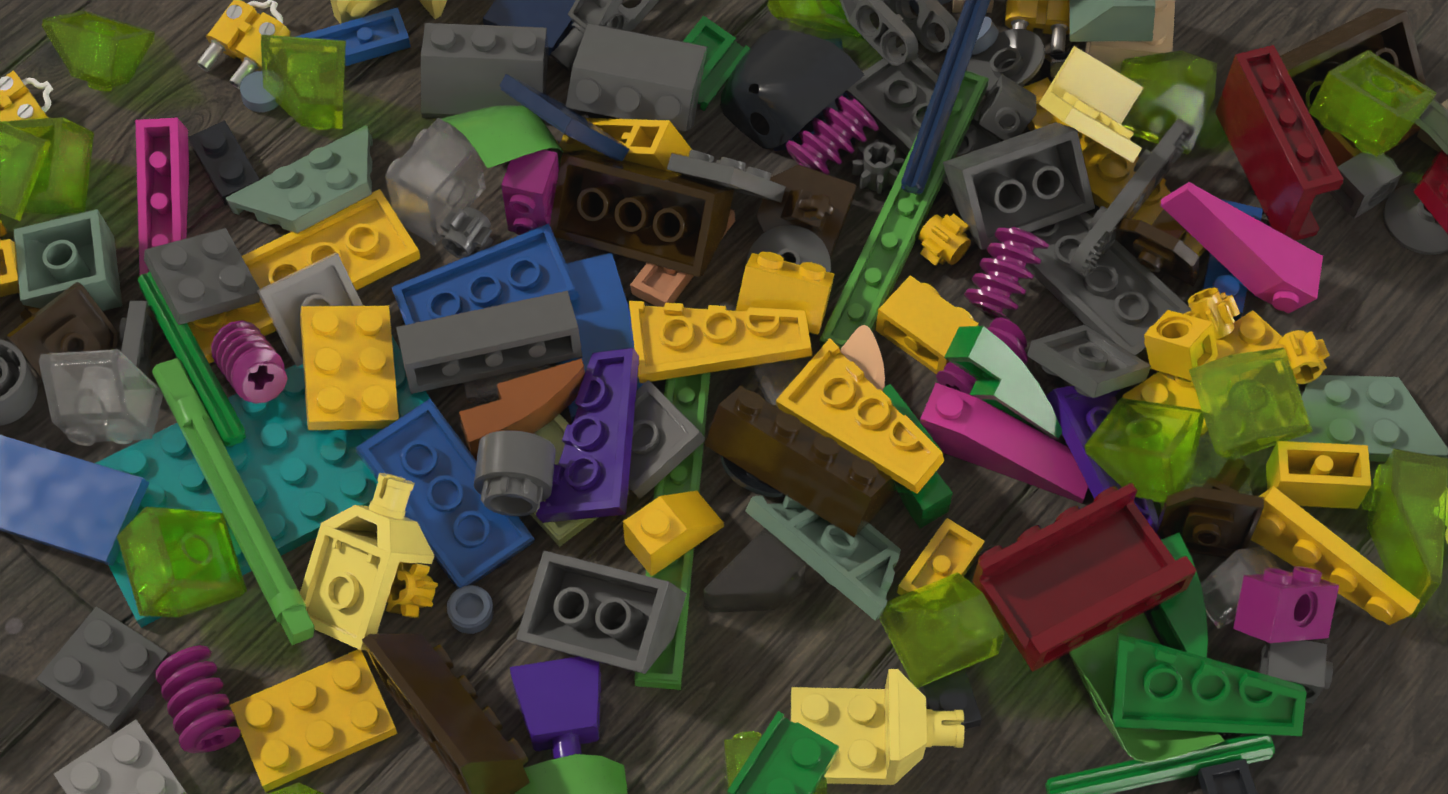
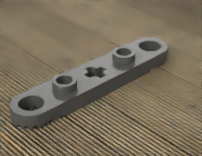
(1149, 173)

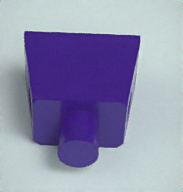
(559, 703)

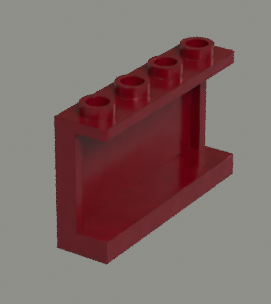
(1276, 141)
(1079, 576)

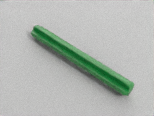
(196, 365)
(1138, 774)

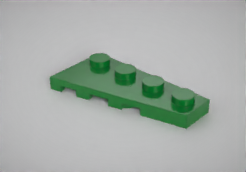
(1194, 693)

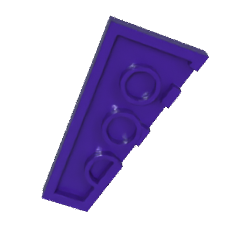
(1079, 419)
(598, 444)

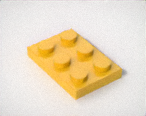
(348, 367)
(313, 719)

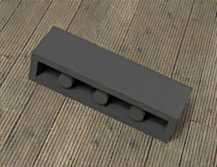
(489, 342)

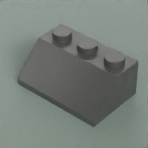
(468, 62)
(636, 76)
(1021, 183)
(600, 612)

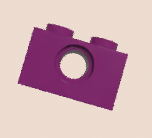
(530, 190)
(1286, 605)

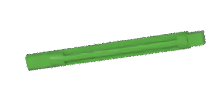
(234, 501)

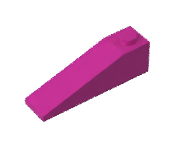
(161, 183)
(1256, 254)
(1001, 443)

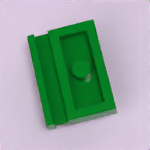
(720, 60)
(785, 761)

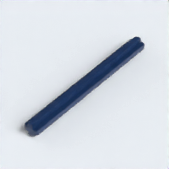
(944, 96)

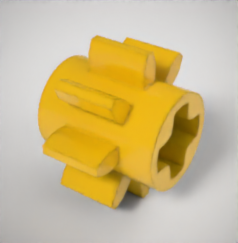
(944, 239)
(1215, 308)
(1305, 354)
(411, 590)

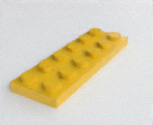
(364, 236)

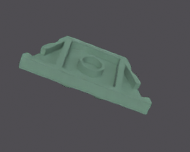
(311, 186)
(1370, 413)
(854, 565)

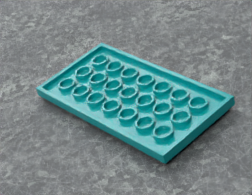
(289, 471)

